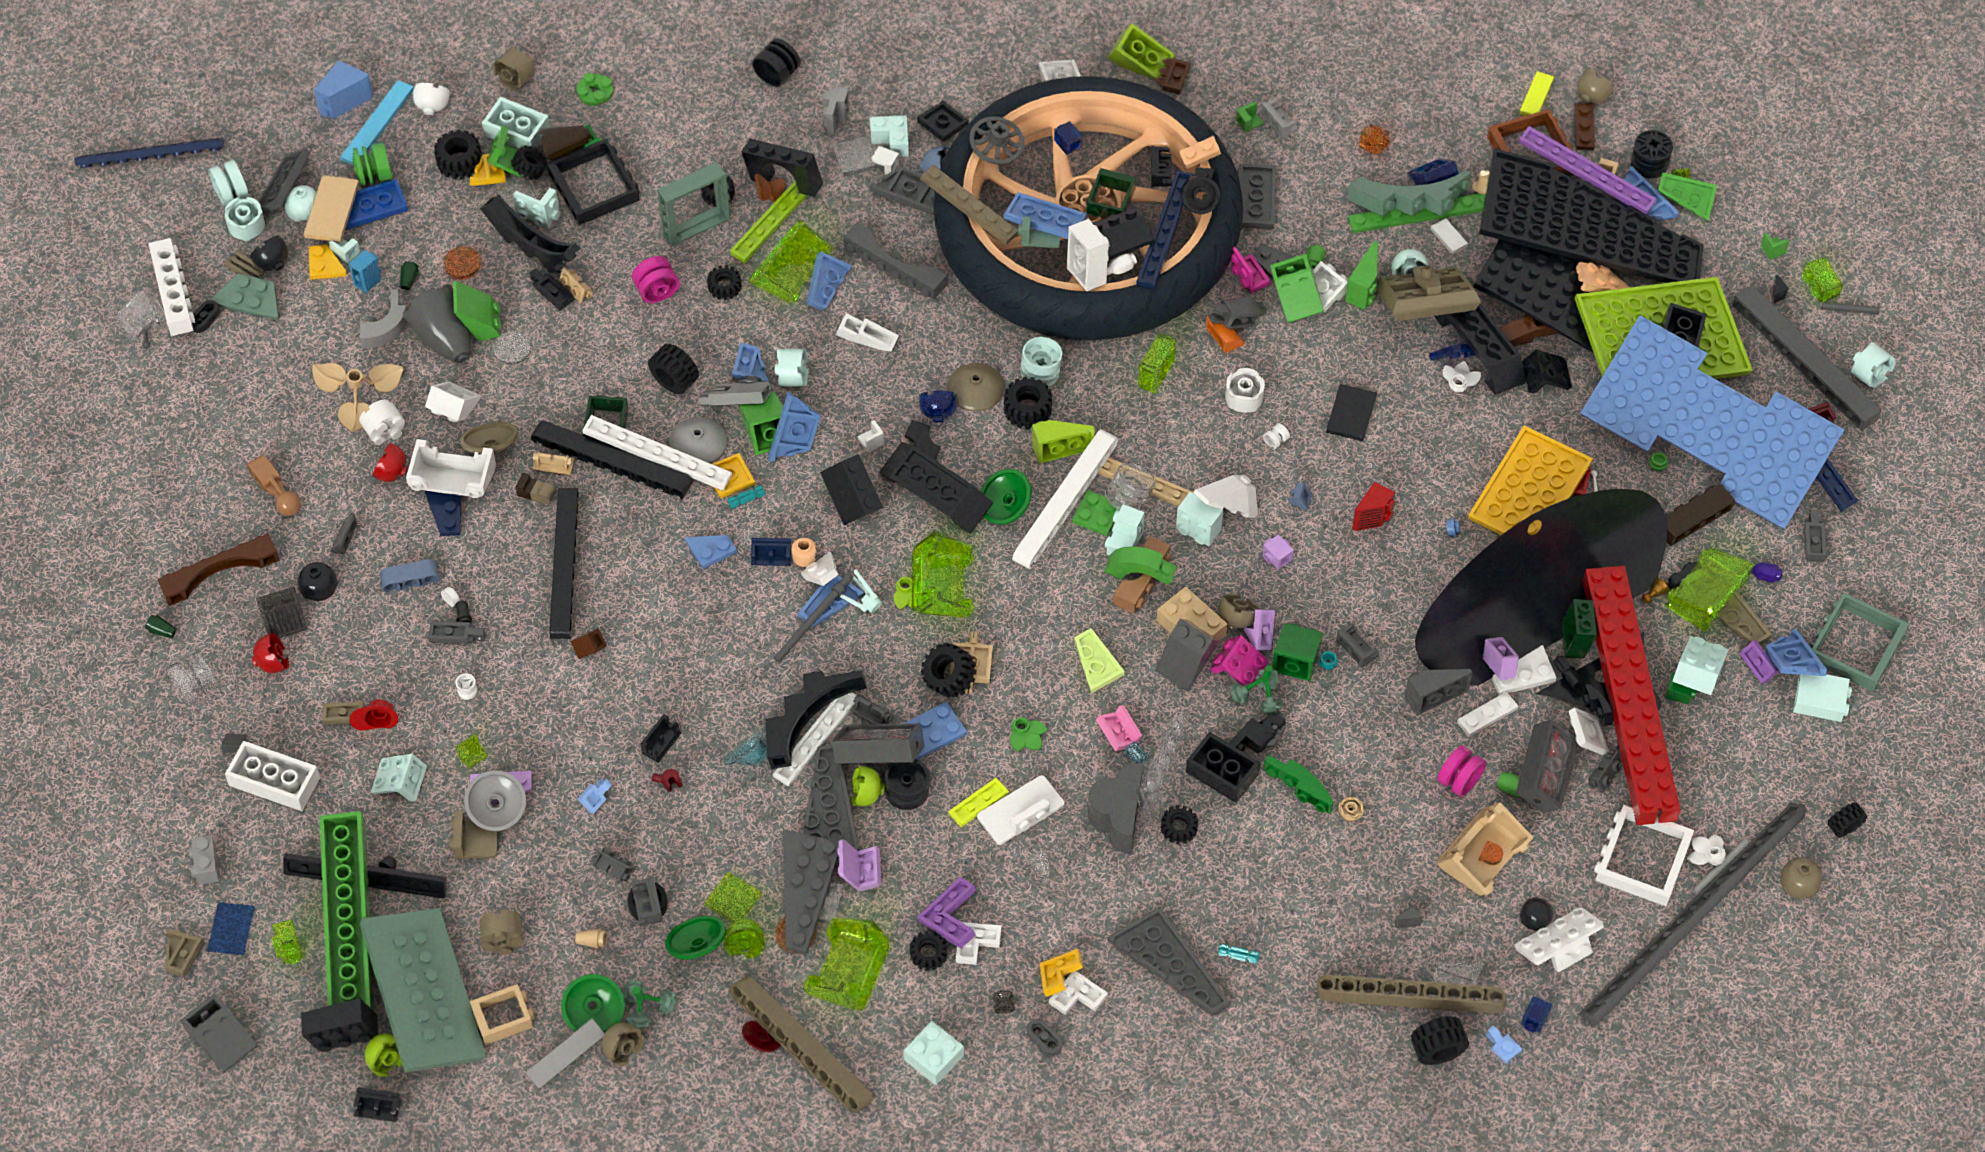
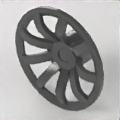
(997, 136)

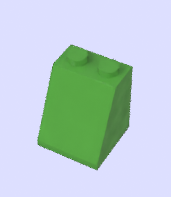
(761, 422)

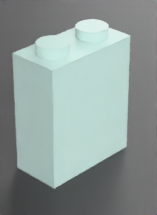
(1822, 696)

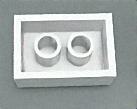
(1087, 254)

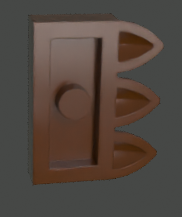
(1174, 75)

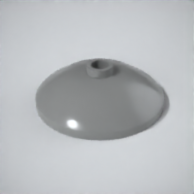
(707, 446)
(495, 787)

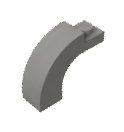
(387, 329)

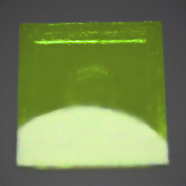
(732, 898)

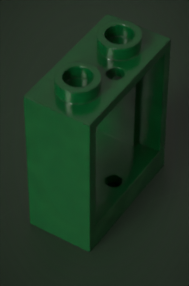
(1113, 181)
(604, 403)
(1581, 626)

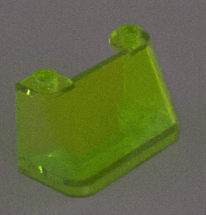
(790, 262)
(939, 576)
(1709, 587)
(851, 964)

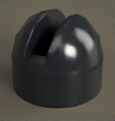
(388, 862)

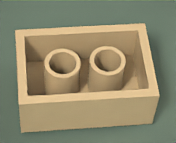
(1189, 607)

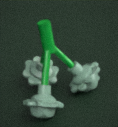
(1266, 679)
(635, 992)

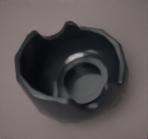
(1536, 913)

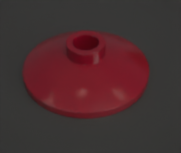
(758, 1037)

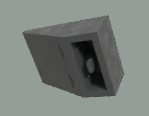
(218, 1033)

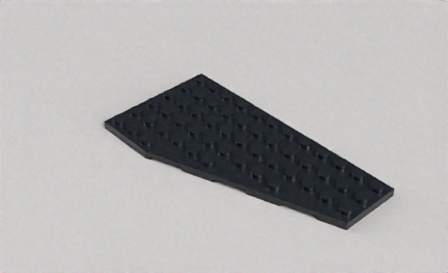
(1568, 217)

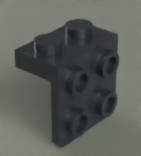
(1544, 369)

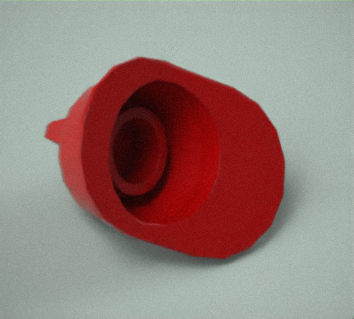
(376, 715)

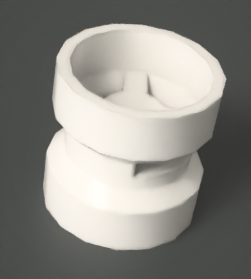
(1276, 436)
(466, 686)

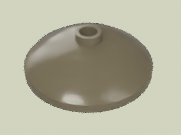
(976, 394)
(489, 435)

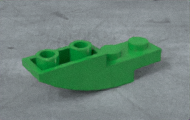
(1307, 786)

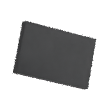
(1351, 412)

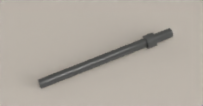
(837, 590)

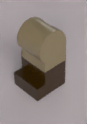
(535, 489)

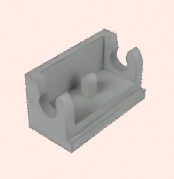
(1278, 119)

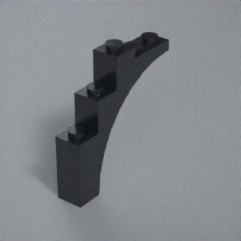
(532, 242)
(799, 709)

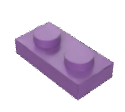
(1759, 662)

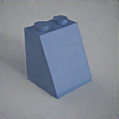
(342, 90)

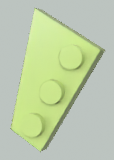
(1097, 661)

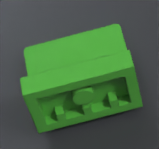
(501, 153)

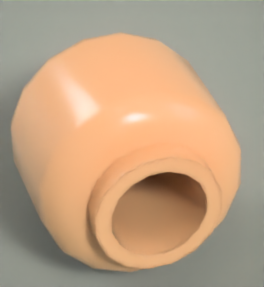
(804, 551)

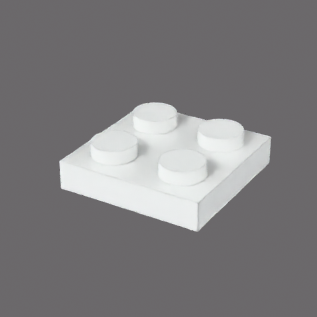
(1588, 731)

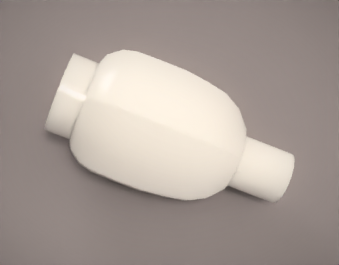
(1121, 264)

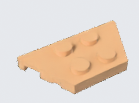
(1598, 278)

